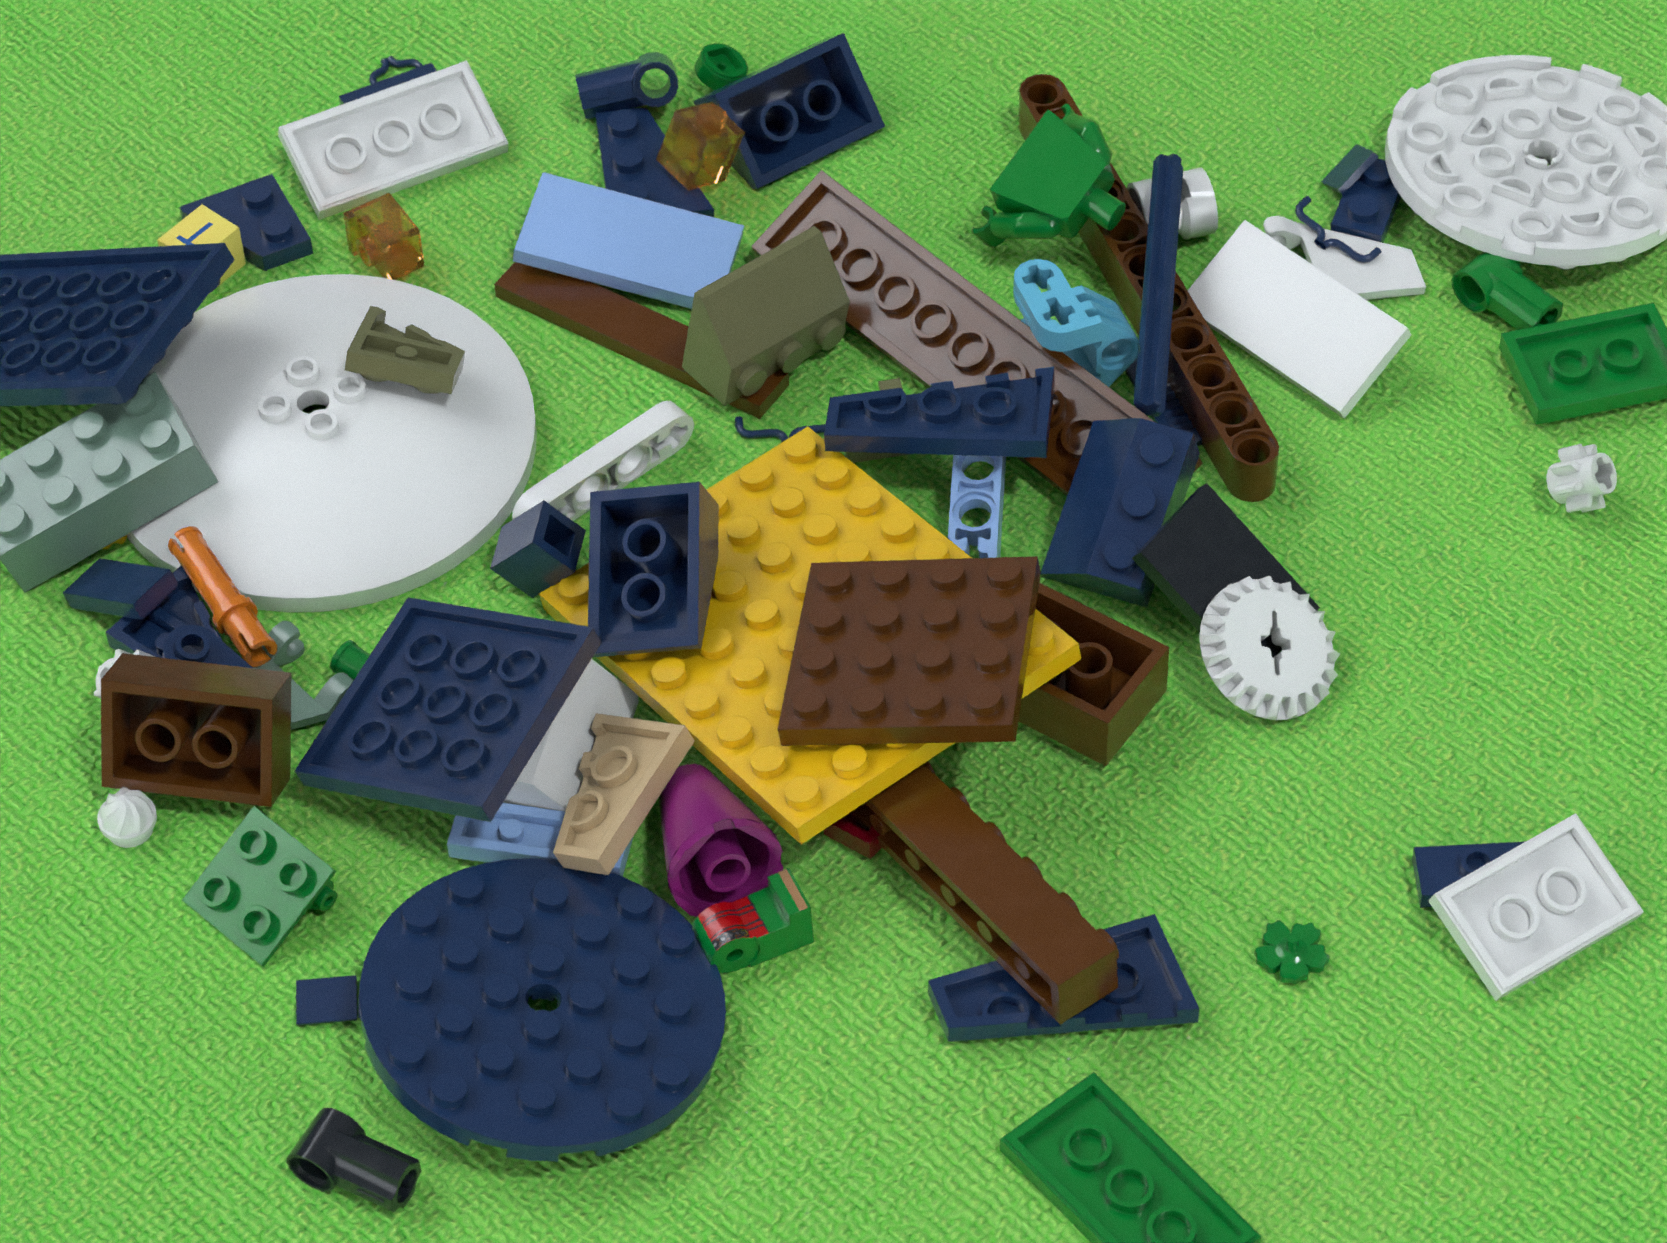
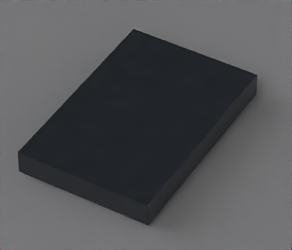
(1204, 552)

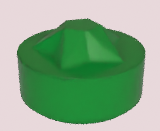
(720, 65)

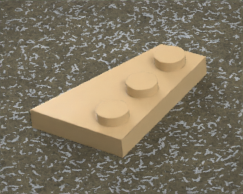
(618, 789)

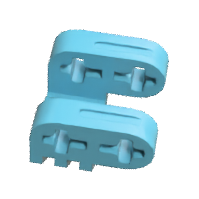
(1091, 325)

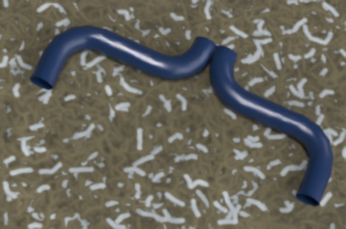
(1331, 242)
(772, 432)

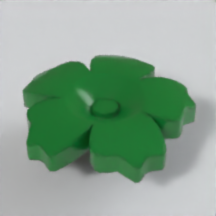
(1291, 952)

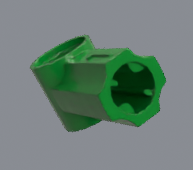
(1503, 289)

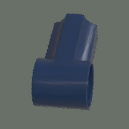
(620, 85)

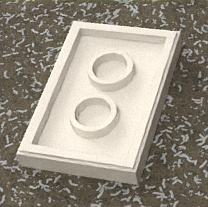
(1535, 906)

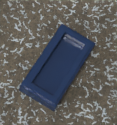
(121, 588)

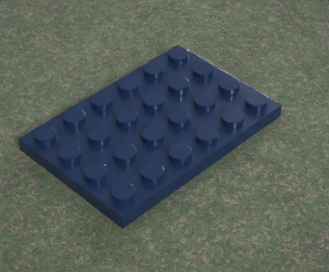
(96, 319)

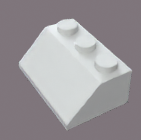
(553, 768)

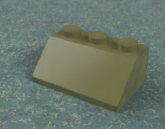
(766, 317)

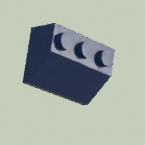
(798, 110)
(1120, 496)

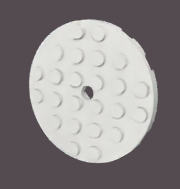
(1471, 168)

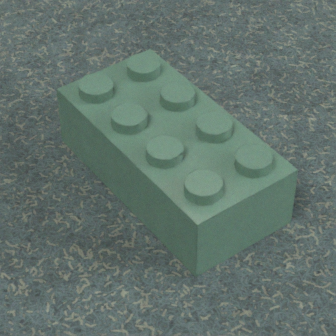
(96, 482)

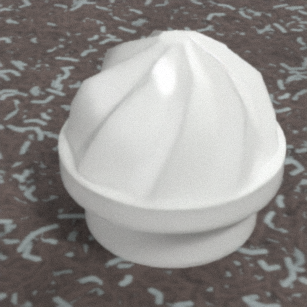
(127, 818)

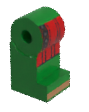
(756, 925)

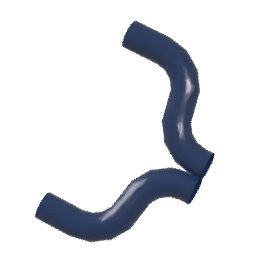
(393, 62)

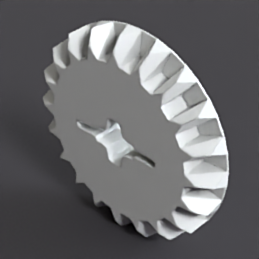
(1246, 670)

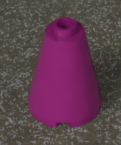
(712, 842)

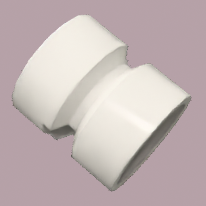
(1197, 206)

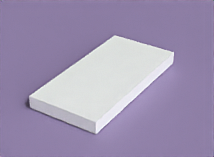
(392, 139)
(1296, 319)

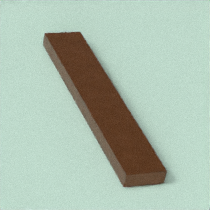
(618, 325)

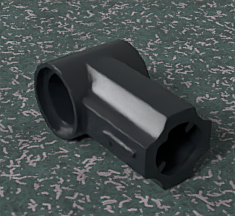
(341, 1155)

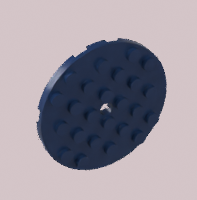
(478, 1064)

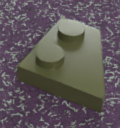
(406, 358)

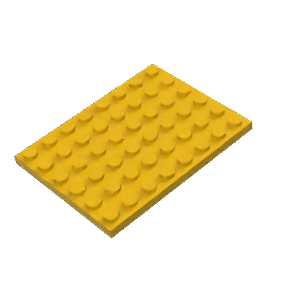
(773, 523)

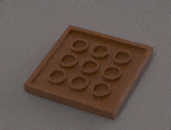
(911, 652)

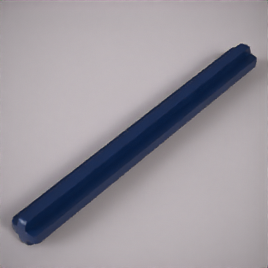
(1158, 285)

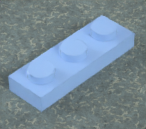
(512, 834)

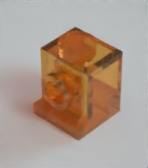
(384, 237)

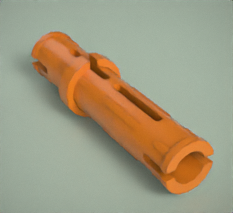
(231, 610)

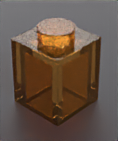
(700, 145)

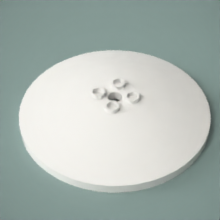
(356, 493)

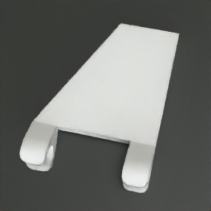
(1388, 275)

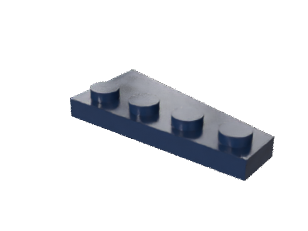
(946, 420)

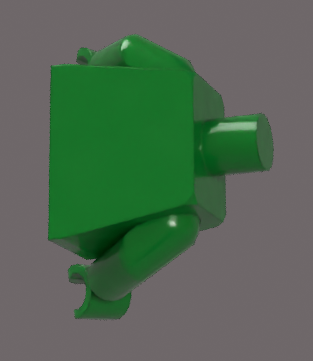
(1054, 183)

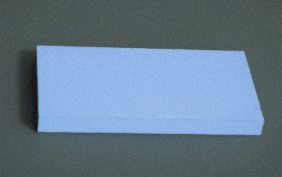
(625, 241)

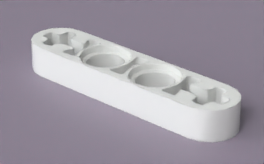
(605, 467)

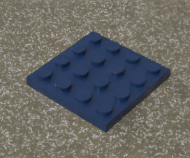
(448, 708)

